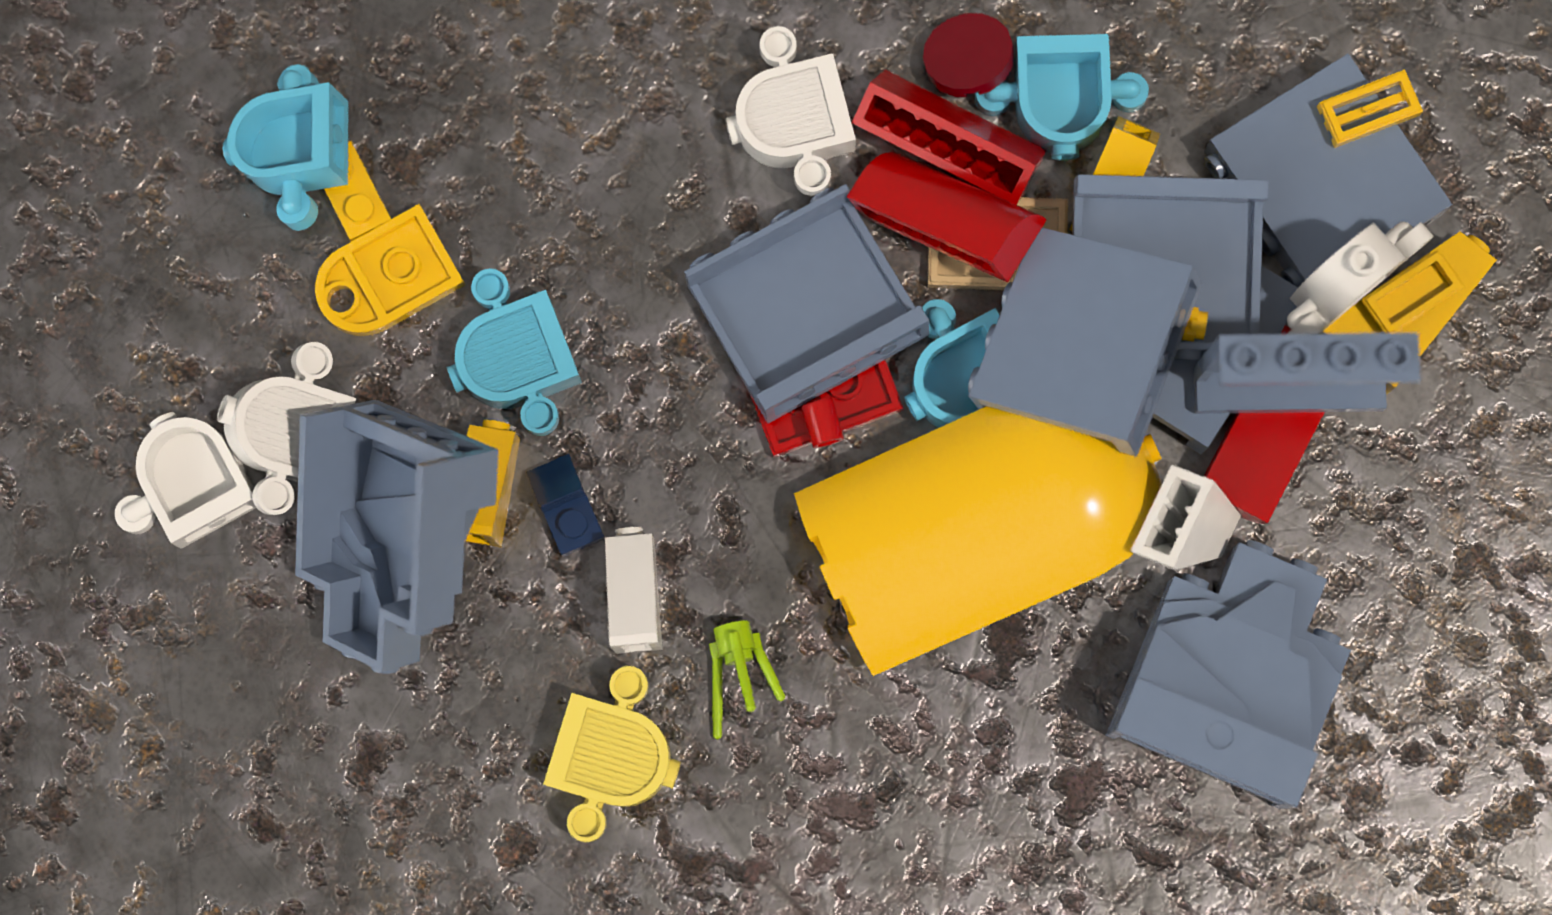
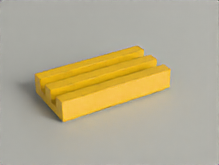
(1333, 123)

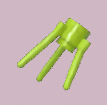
(735, 644)

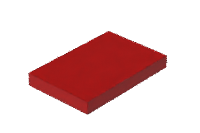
(856, 401)

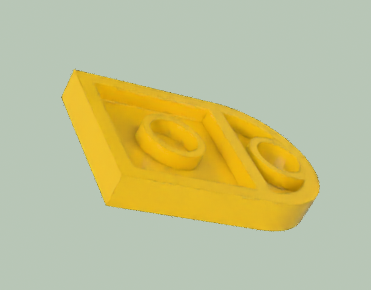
(390, 272)

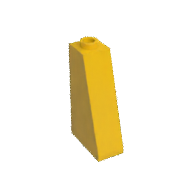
(1469, 260)

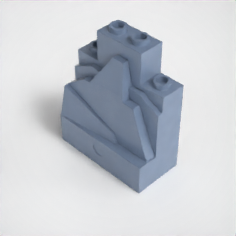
(386, 525)
(1236, 675)

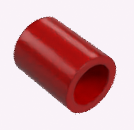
(822, 423)

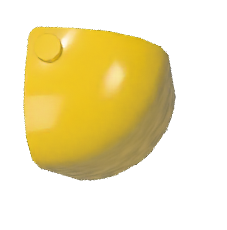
(972, 527)

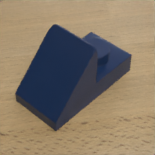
(565, 505)

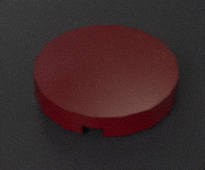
(968, 54)

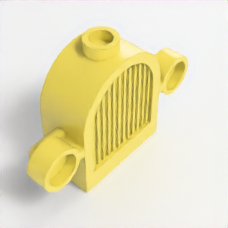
(609, 754)

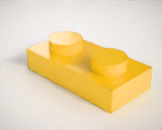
(358, 202)

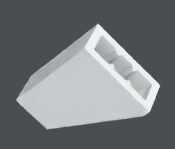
(1186, 522)
(632, 592)

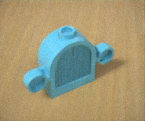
(1064, 91)
(292, 143)
(514, 354)
(947, 364)

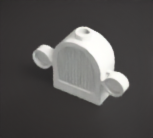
(793, 113)
(1352, 275)
(265, 423)
(187, 482)

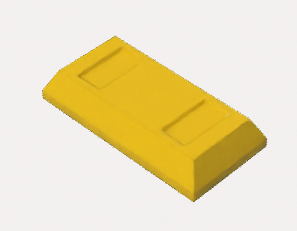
(1413, 293)

